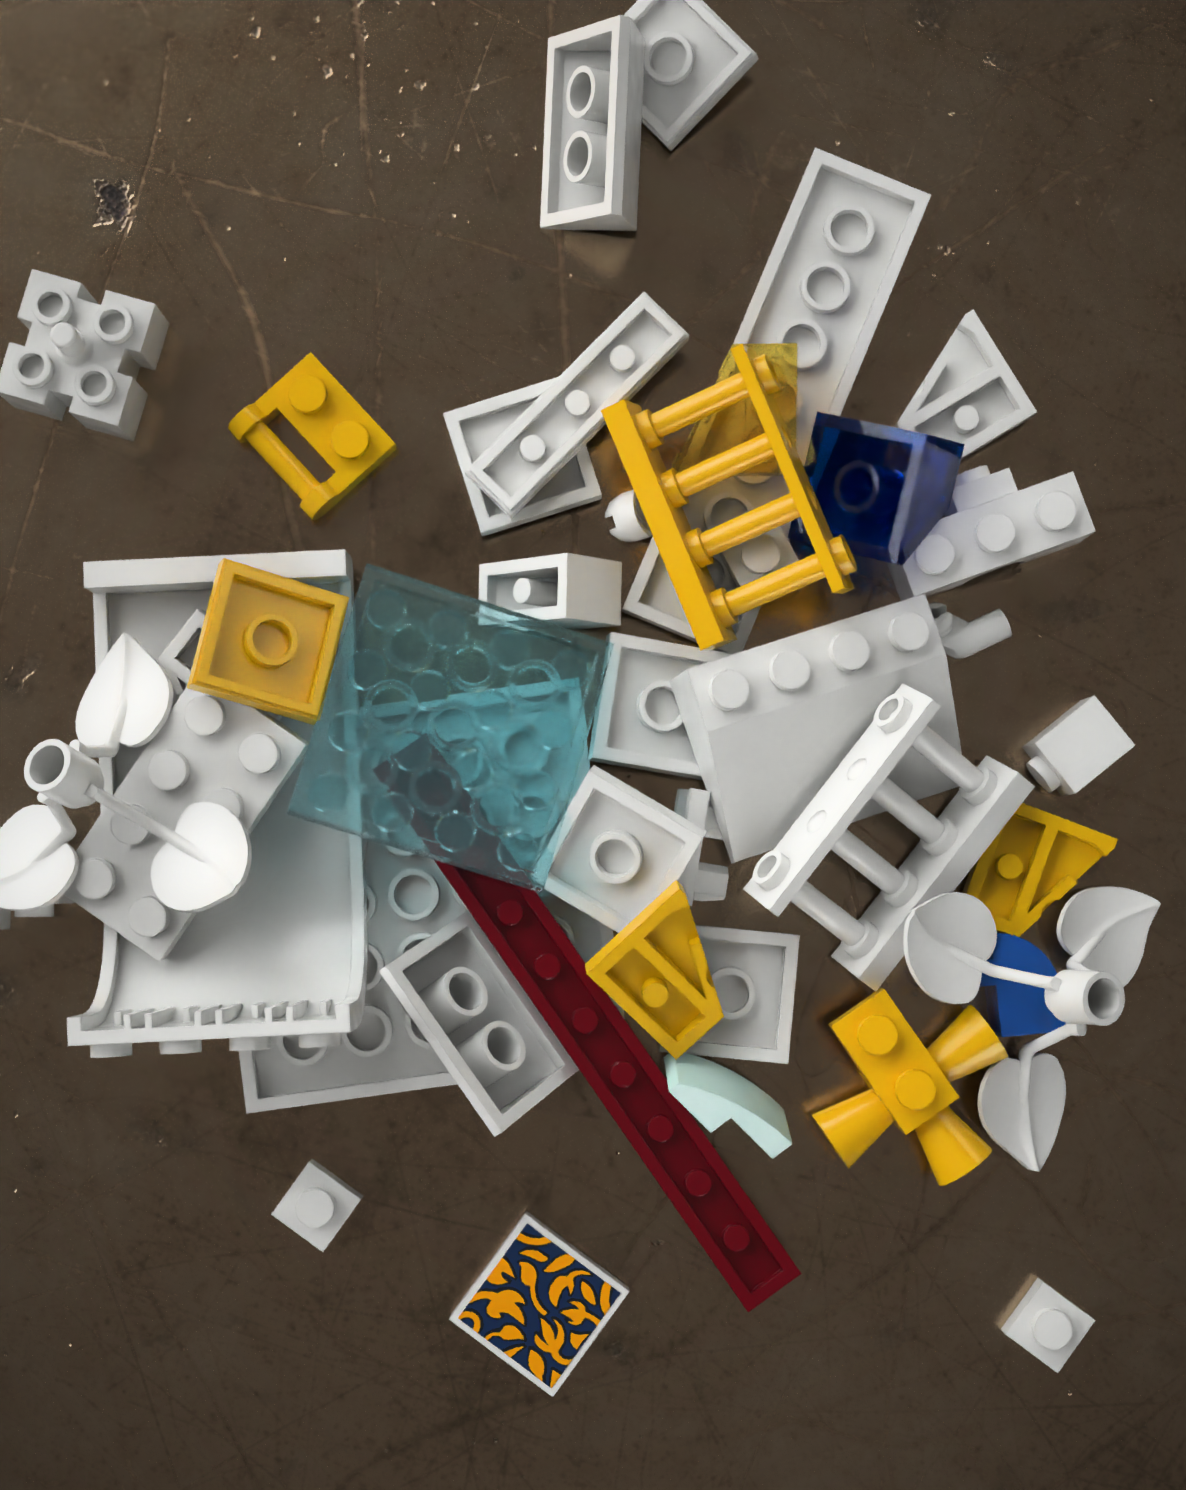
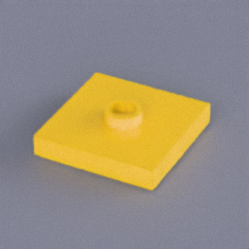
(268, 641)

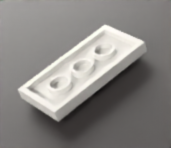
(201, 754)

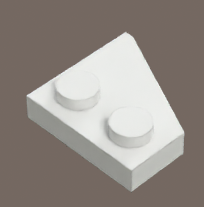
(968, 392)

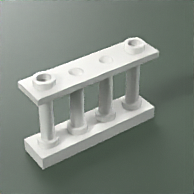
(935, 866)

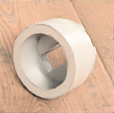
(628, 518)

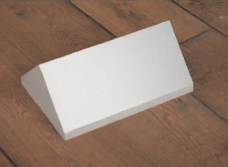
(593, 127)
(479, 1022)

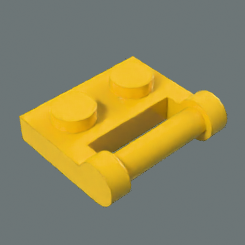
(327, 421)

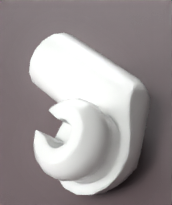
(967, 638)

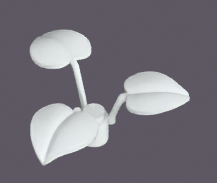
(125, 705)
(948, 952)

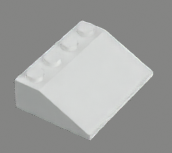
(789, 712)

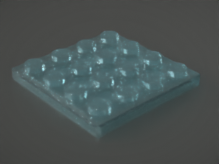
(452, 729)

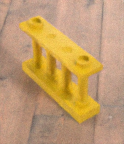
(665, 491)

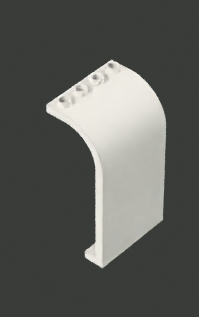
(295, 935)

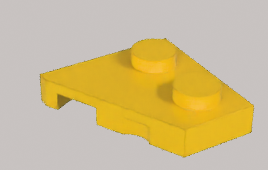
(1032, 866)
(661, 973)

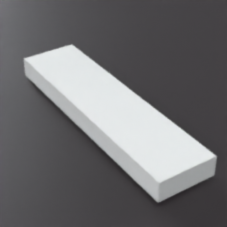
(571, 407)

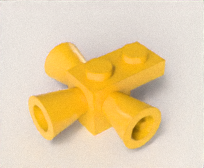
(909, 1085)

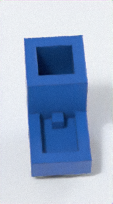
(1014, 1006)

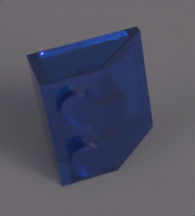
(878, 484)

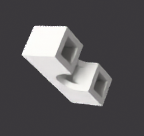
(994, 536)

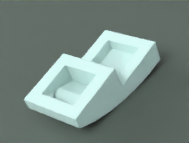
(717, 1094)

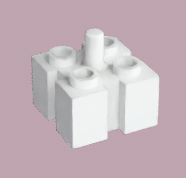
(82, 355)

